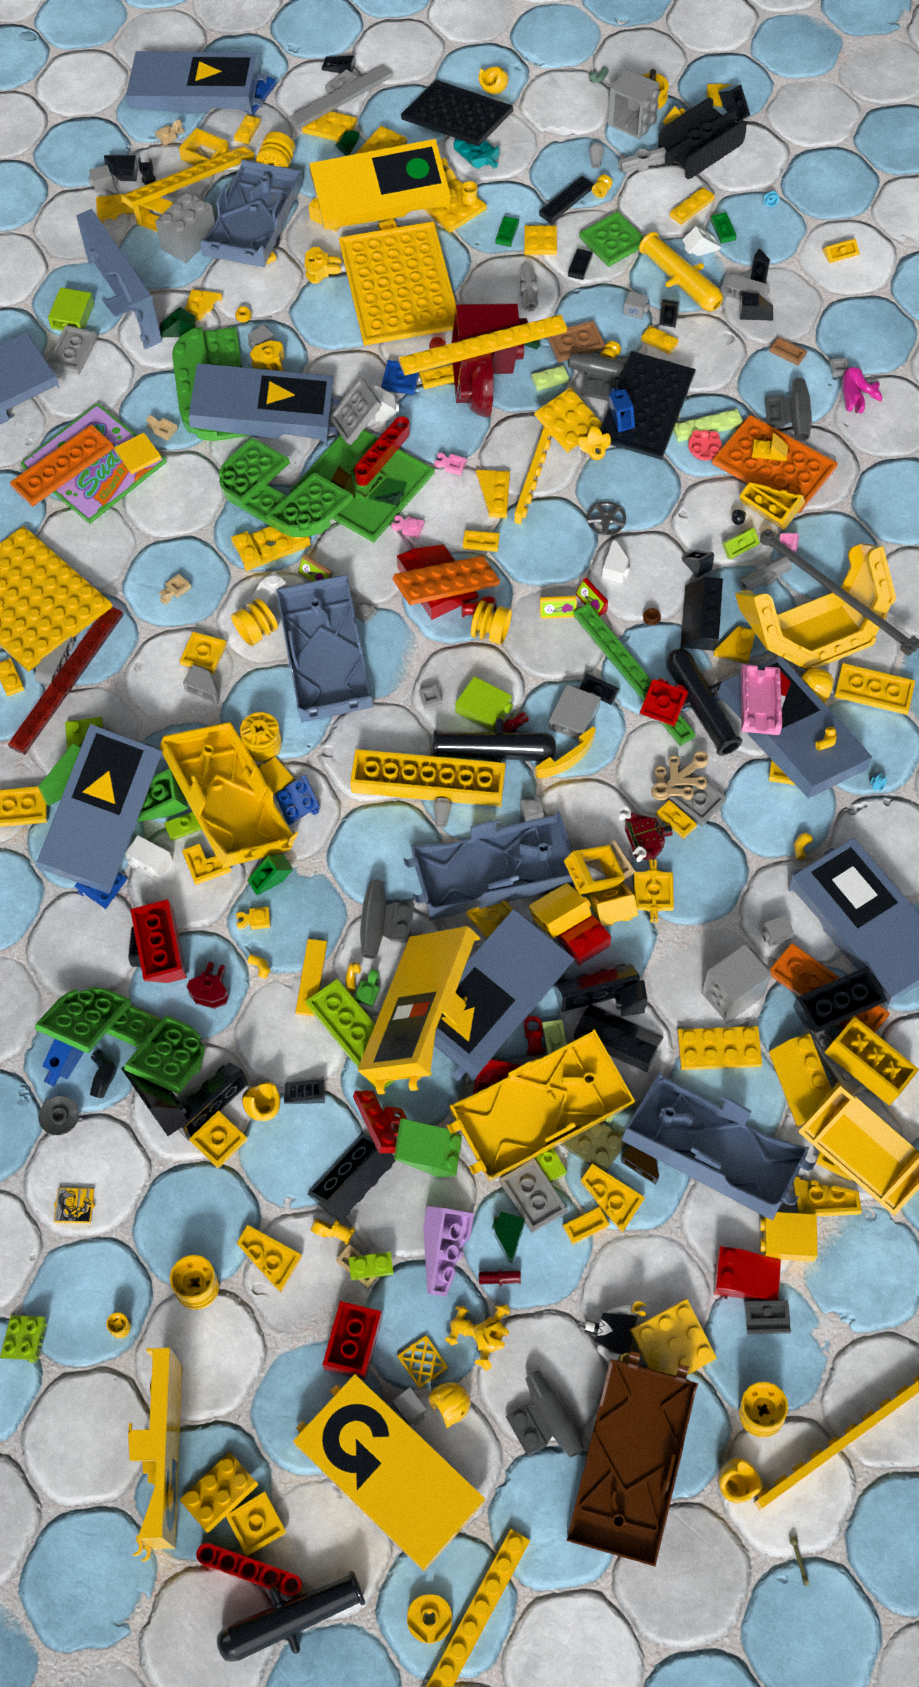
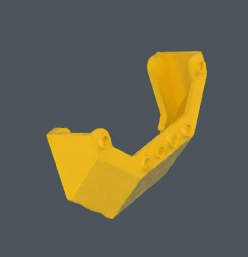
(827, 625)

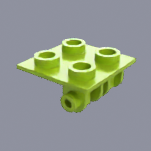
(23, 1338)

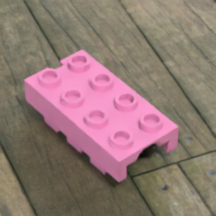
(760, 700)

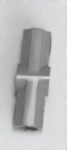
(642, 160)
(528, 288)
(765, 573)

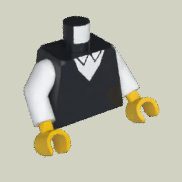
(614, 1331)

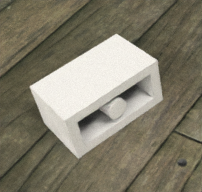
(148, 857)

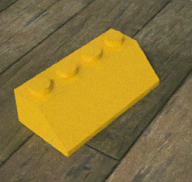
(800, 1076)

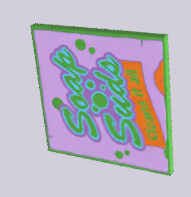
(105, 480)

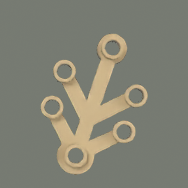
(700, 760)

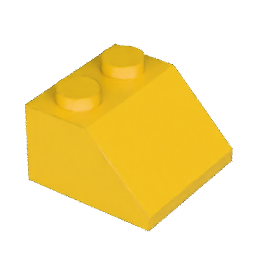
(613, 905)

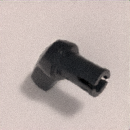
(103, 1076)

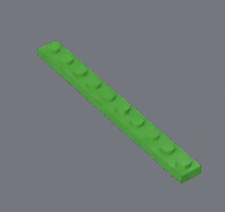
(626, 665)

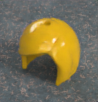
(493, 80)
(819, 682)
(261, 1101)
(452, 1402)
(743, 1478)

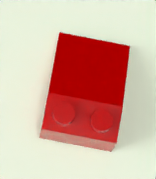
(585, 940)
(746, 1275)

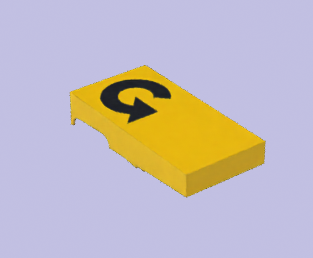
(159, 1452)
(389, 1472)

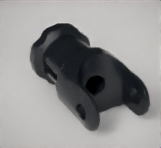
(146, 170)

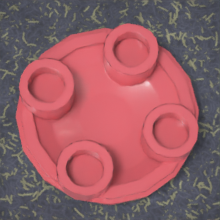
(704, 444)

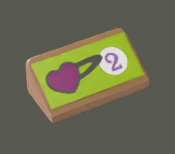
(313, 570)

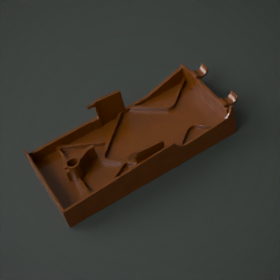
(633, 1460)

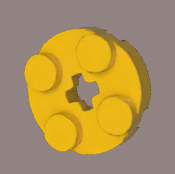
(443, 1617)

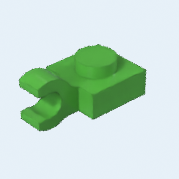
(368, 992)

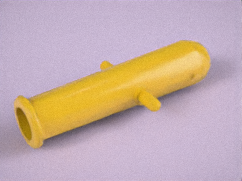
(682, 273)

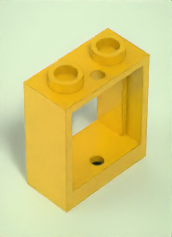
(195, 140)
(147, 219)
(580, 874)

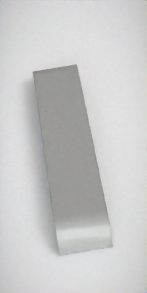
(53, 662)

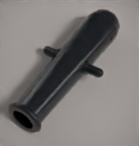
(702, 700)
(495, 745)
(287, 1618)

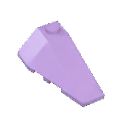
(443, 1241)

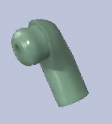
(594, 78)

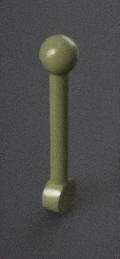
(794, 1542)

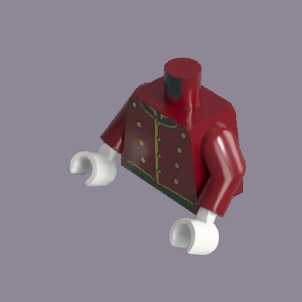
(644, 834)

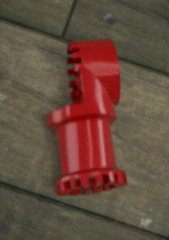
(469, 608)
(534, 1037)

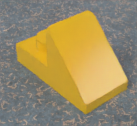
(773, 450)

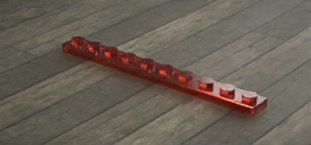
(64, 681)

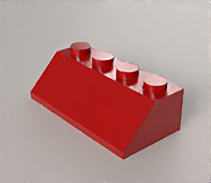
(158, 942)

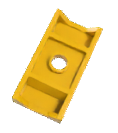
(255, 551)

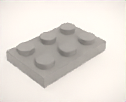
(72, 349)
(704, 801)
(533, 1196)

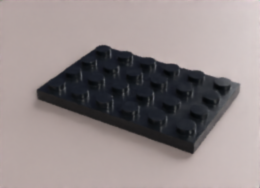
(457, 112)
(657, 396)

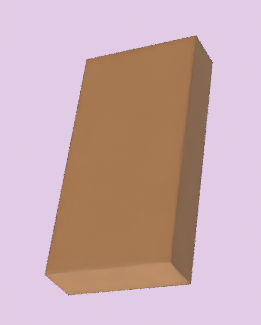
(788, 351)

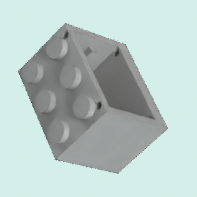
(633, 104)
(185, 226)
(736, 983)

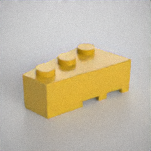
(772, 504)

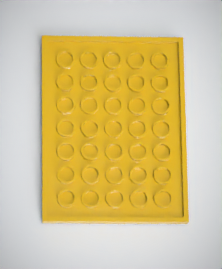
(398, 283)
(41, 599)

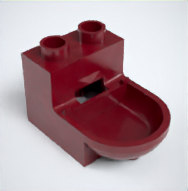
(475, 375)

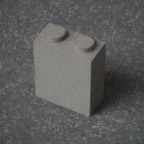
(574, 712)

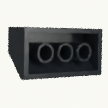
(702, 614)
(594, 987)
(839, 1000)
(620, 1037)
(212, 1097)
(160, 1102)
(351, 1177)

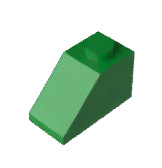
(270, 873)

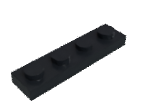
(566, 199)

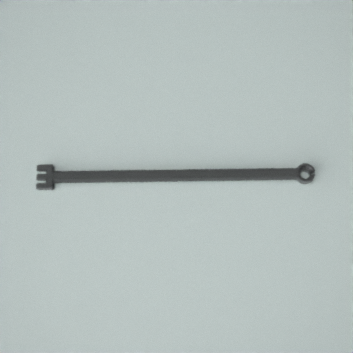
(908, 645)

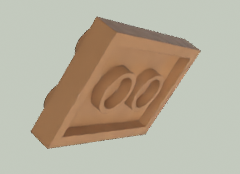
(578, 339)

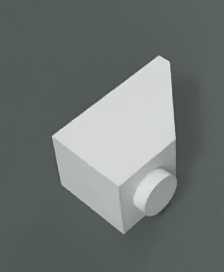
(700, 242)
(389, 407)
(616, 564)
(267, 589)

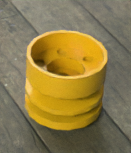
(276, 150)
(255, 622)
(491, 622)
(261, 736)
(191, 1271)
(767, 1397)

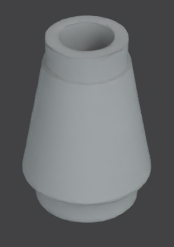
(596, 154)
(442, 811)

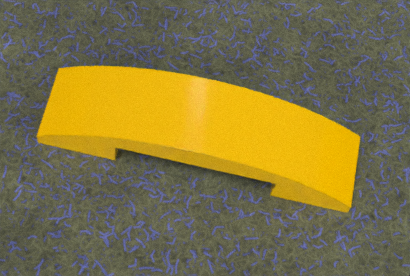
(550, 768)

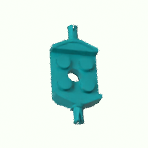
(477, 155)

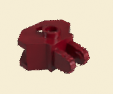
(209, 988)

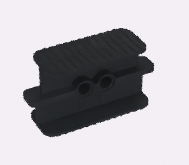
(701, 137)

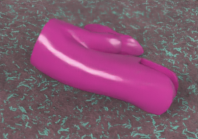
(853, 381)

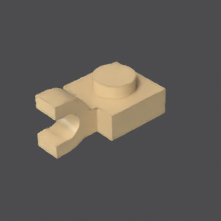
(167, 134)
(163, 428)
(175, 587)

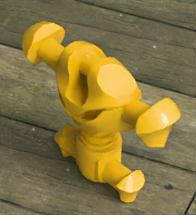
(486, 1334)

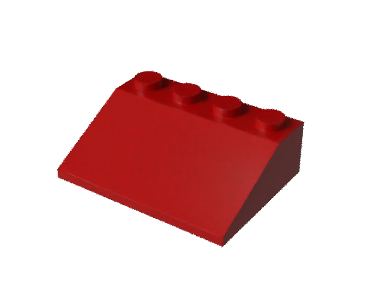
(431, 556)

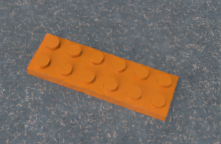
(61, 465)
(446, 580)
(803, 974)

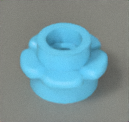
(773, 201)
(878, 782)

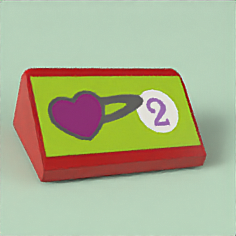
(590, 594)

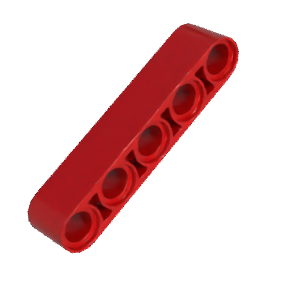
(382, 451)
(241, 1562)

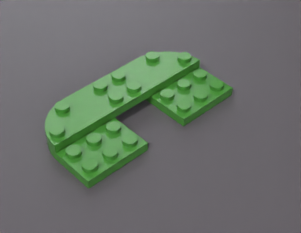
(203, 347)
(299, 514)
(167, 1048)

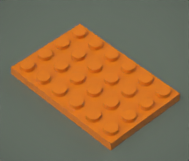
(801, 473)

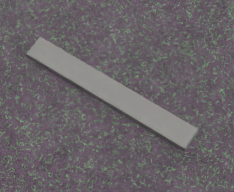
(340, 96)

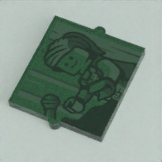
(388, 491)

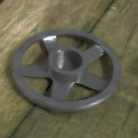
(606, 518)

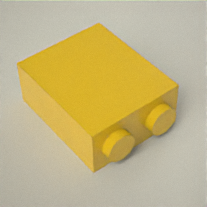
(560, 910)
(790, 1236)

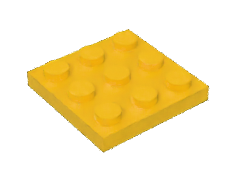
(459, 212)
(567, 419)
(673, 1339)

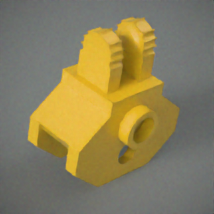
(320, 265)
(269, 358)

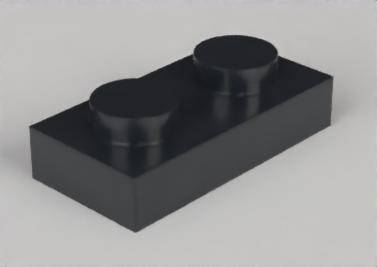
(580, 264)

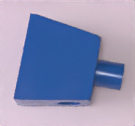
(619, 402)
(60, 1061)

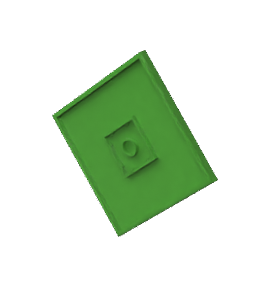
(362, 514)

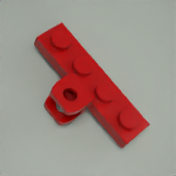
(379, 1122)

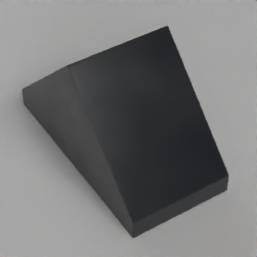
(699, 562)

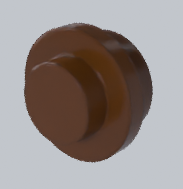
(651, 616)

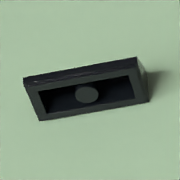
(760, 267)
(599, 687)

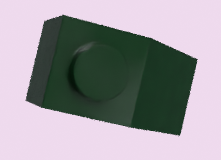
(177, 323)
(508, 1233)

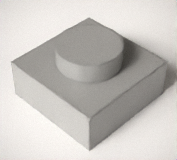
(838, 366)
(430, 697)

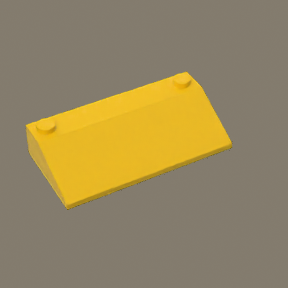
(864, 1147)

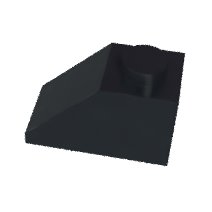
(734, 98)
(122, 166)
(755, 307)
(669, 312)
(632, 999)

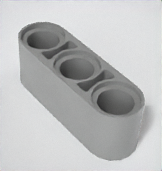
(735, 285)

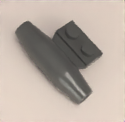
(599, 372)
(795, 409)
(381, 920)
(546, 1418)

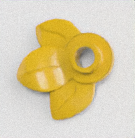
(594, 440)

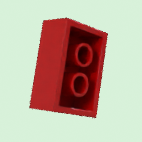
(352, 1340)

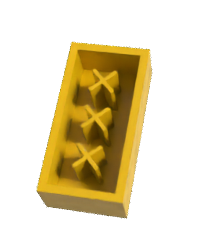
(872, 1061)

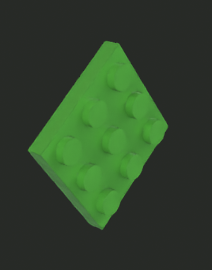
(612, 239)

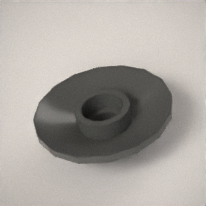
(52, 1109)

